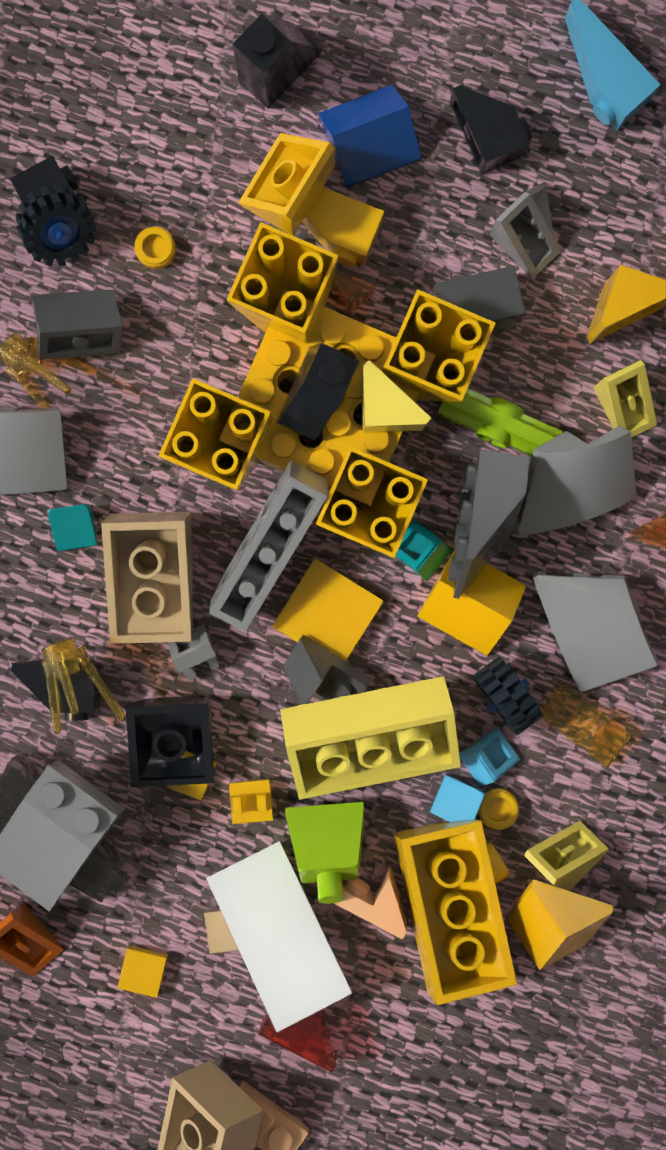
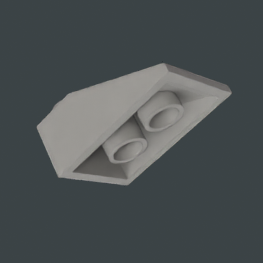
(54, 833)

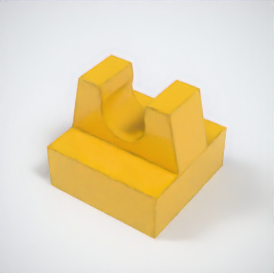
(251, 801)

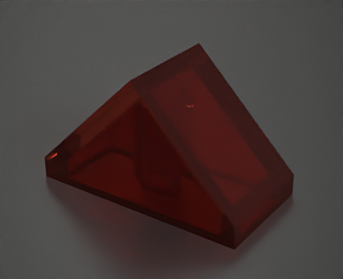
(305, 1038)

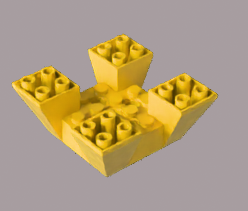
(285, 295)

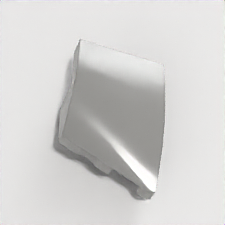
(31, 451)
(577, 481)
(595, 627)

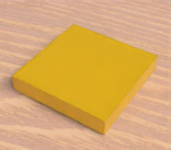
(328, 610)

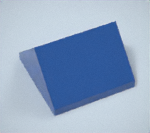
(371, 135)

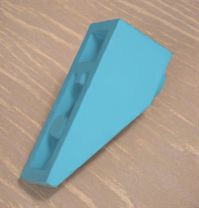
(612, 75)

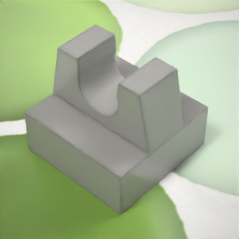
(189, 654)

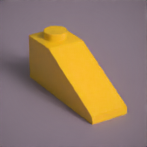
(344, 226)

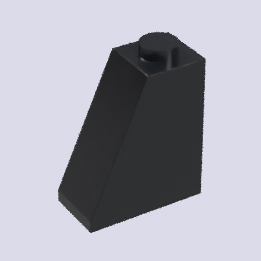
(272, 57)

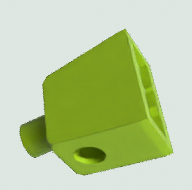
(327, 845)

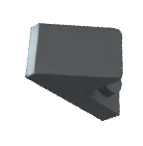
(321, 672)

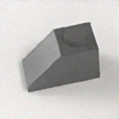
(487, 294)

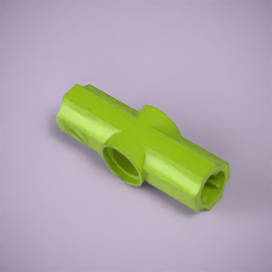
(498, 421)

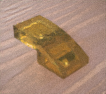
(585, 725)

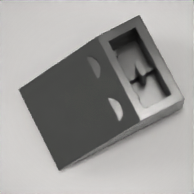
(488, 512)

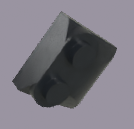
(159, 736)

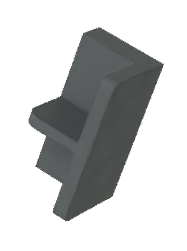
(77, 324)

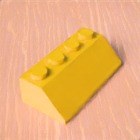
(454, 910)

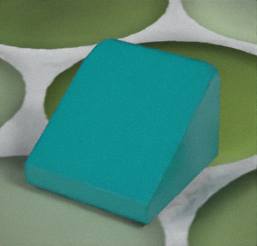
(73, 527)
(422, 550)

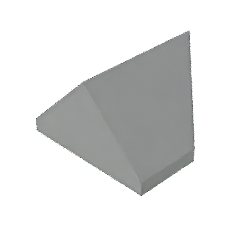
(527, 231)

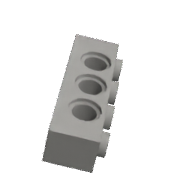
(268, 545)

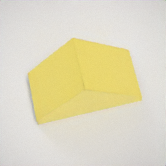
(628, 399)
(386, 405)
(567, 855)

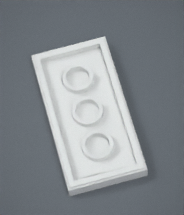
(278, 936)

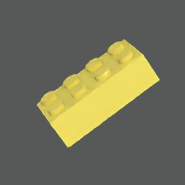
(371, 737)

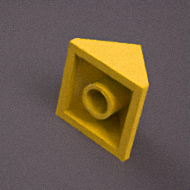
(289, 181)
(626, 299)
(481, 611)
(555, 921)

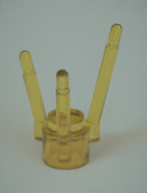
(22, 357)
(62, 662)

